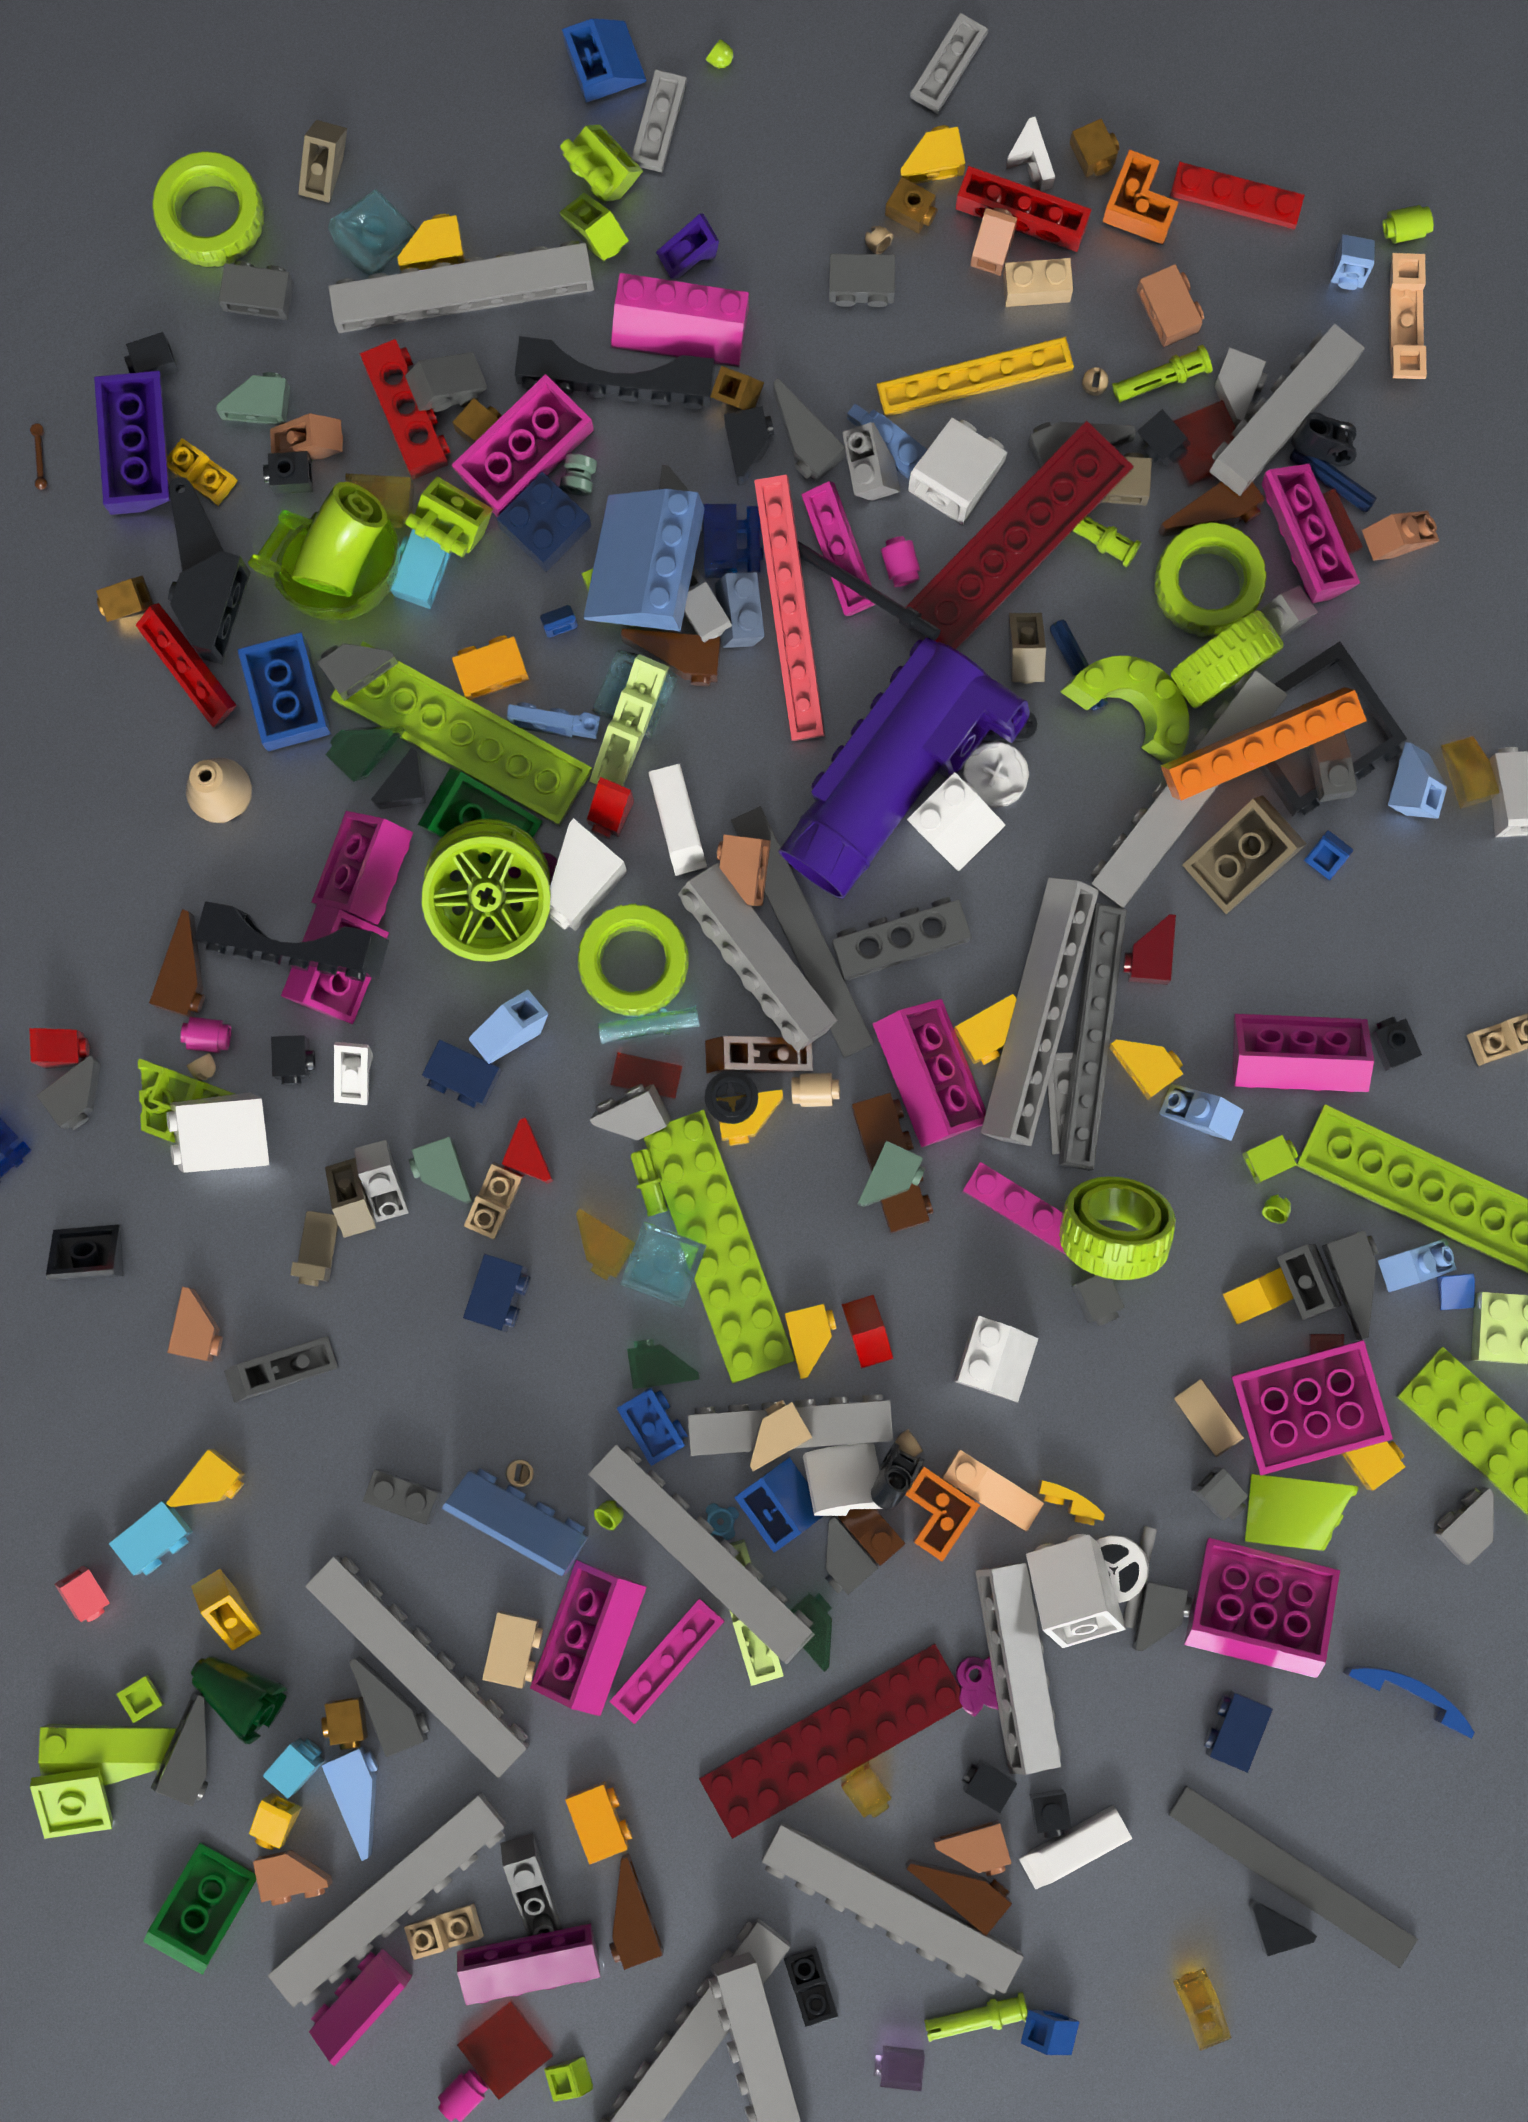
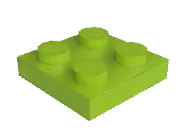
(71, 1803)

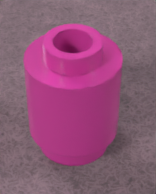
(901, 561)
(206, 1035)
(462, 2095)

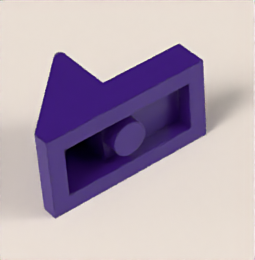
(688, 247)

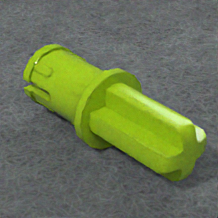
(648, 1182)

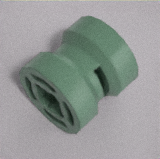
(578, 474)

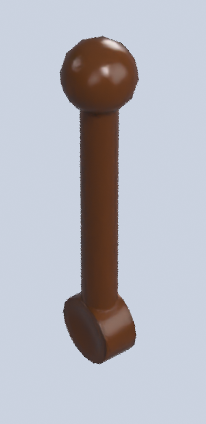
(38, 431)

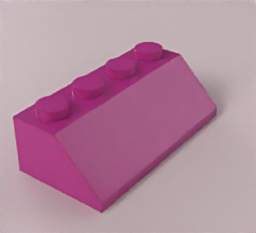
(679, 319)
(523, 444)
(1309, 532)
(1302, 1053)
(930, 1072)
(588, 1638)

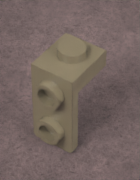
(316, 1249)

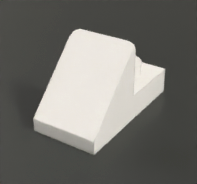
(1032, 149)
(352, 1072)

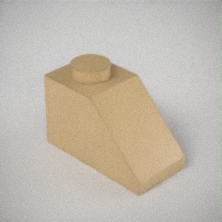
(778, 1434)

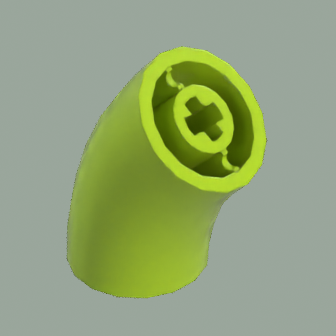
(340, 540)

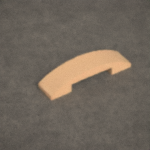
(1406, 316)

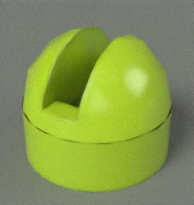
(720, 55)
(1277, 1209)
(609, 1515)

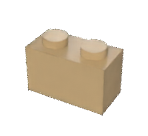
(1037, 282)
(512, 1649)

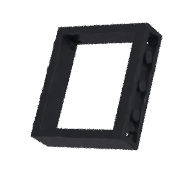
(1362, 766)

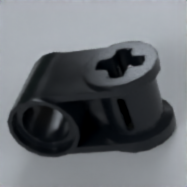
(1323, 437)
(895, 1477)

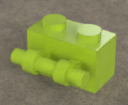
(601, 162)
(450, 517)

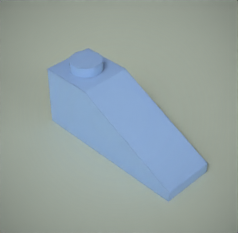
(354, 1789)

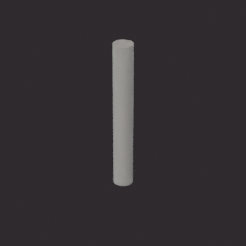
(1133, 1605)

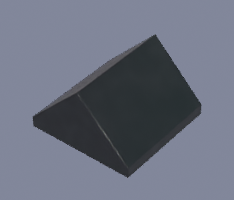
(85, 1253)

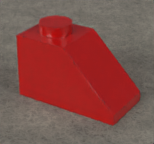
(609, 808)
(57, 1047)

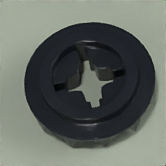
(718, 1087)

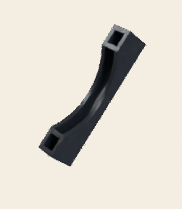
(680, 381)
(347, 950)

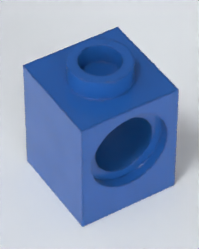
(1050, 2032)

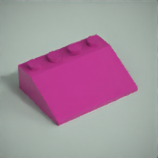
(1312, 1407)
(1263, 1608)

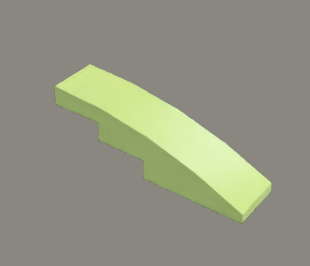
(629, 721)
(759, 1659)

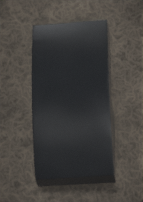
(811, 1988)

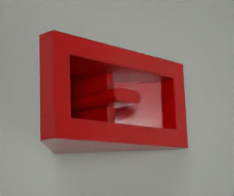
(525, 1154)
(867, 1331)

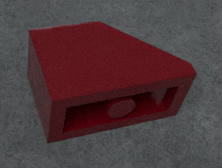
(1152, 955)

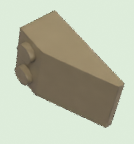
(1244, 853)

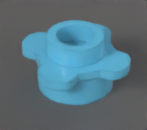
(728, 1515)

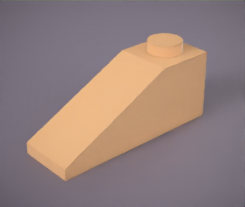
(992, 1490)

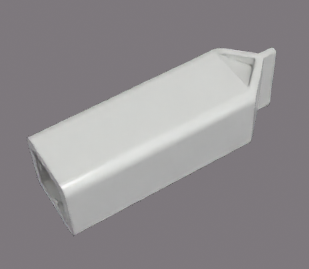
(677, 819)
(1075, 1848)

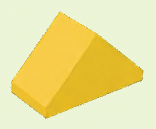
(1258, 1296)

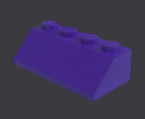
(132, 441)

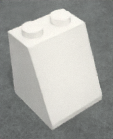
(957, 470)
(1511, 804)
(956, 822)
(582, 877)
(218, 1133)
(996, 1358)
(1074, 1591)

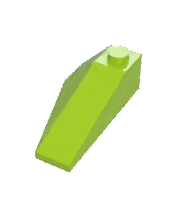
(115, 1750)

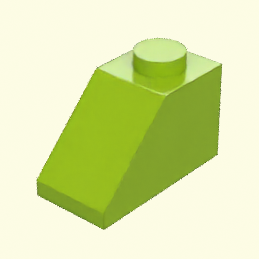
(595, 226)

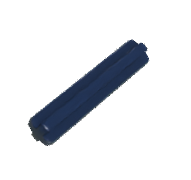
(1336, 479)
(1072, 652)

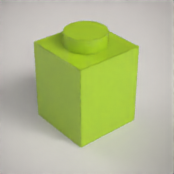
(1270, 1158)

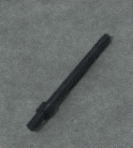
(907, 616)

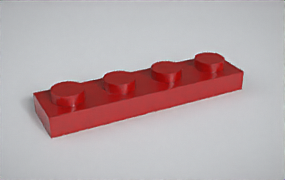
(1237, 195)
(185, 665)

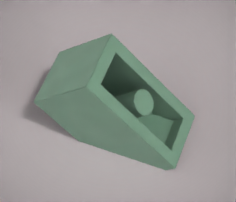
(258, 400)
(441, 1168)
(892, 1174)

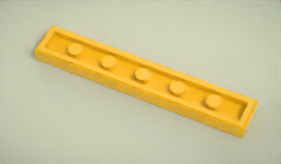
(974, 376)

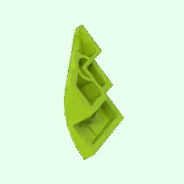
(163, 1087)
(1295, 1511)

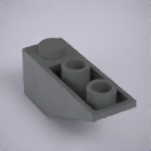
(530, 1885)

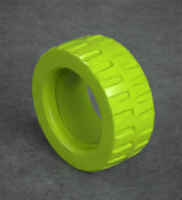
(198, 172)
(1220, 541)
(1226, 659)
(627, 919)
(1111, 1251)

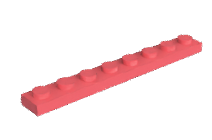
(789, 607)

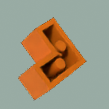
(1134, 205)
(949, 1512)

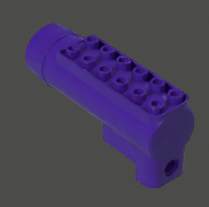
(918, 727)

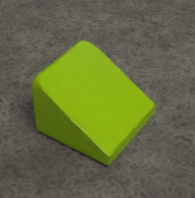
(569, 2079)

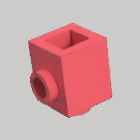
(82, 1594)

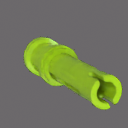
(1176, 370)
(1108, 540)
(994, 2014)

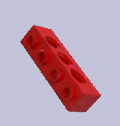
(1036, 211)
(419, 457)

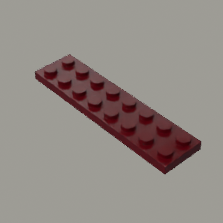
(1021, 535)
(832, 1741)

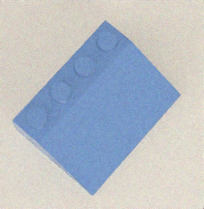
(645, 558)
(517, 1522)

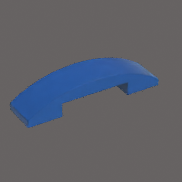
(1448, 1713)

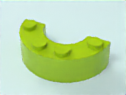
(1147, 690)

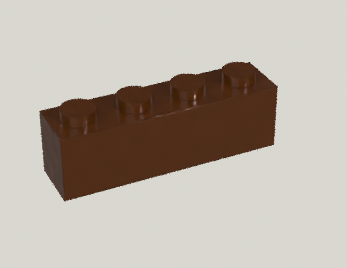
(878, 1123)

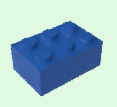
(284, 691)

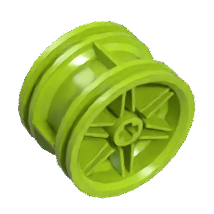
(465, 932)

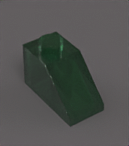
(362, 748)
(657, 1366)
(817, 1611)

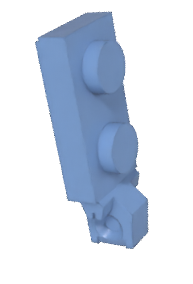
(902, 446)
(554, 721)

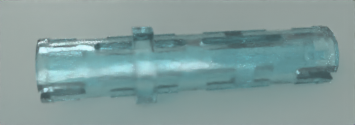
(650, 1024)

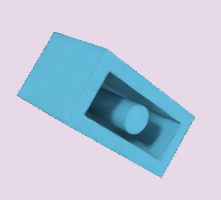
(419, 570)
(151, 1538)
(294, 1766)

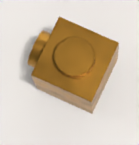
(1094, 148)
(911, 205)
(736, 389)
(475, 421)
(124, 598)
(345, 1722)

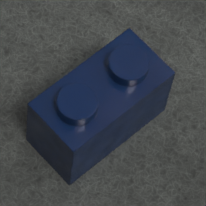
(461, 1073)
(1237, 1731)

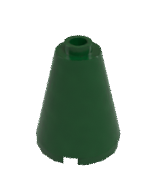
(239, 1696)

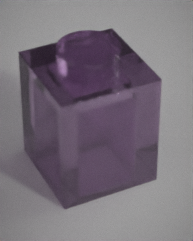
(900, 2068)

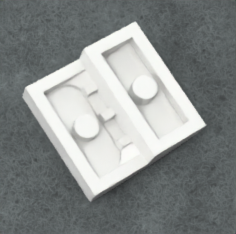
(841, 1478)

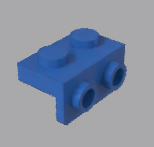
(652, 1426)

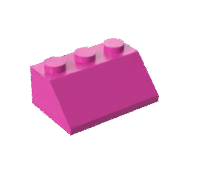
(363, 866)
(328, 994)
(358, 2004)

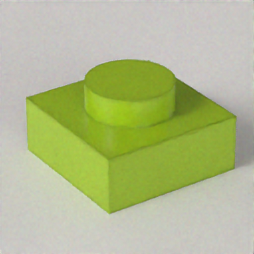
(140, 1699)

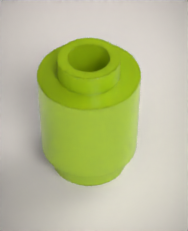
(1408, 223)

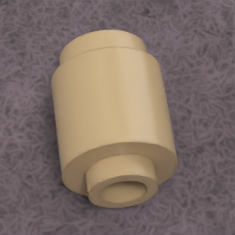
(815, 1089)

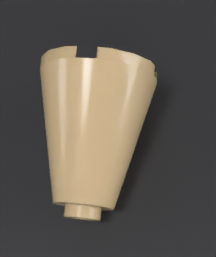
(218, 789)

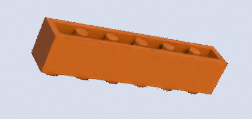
(1263, 743)

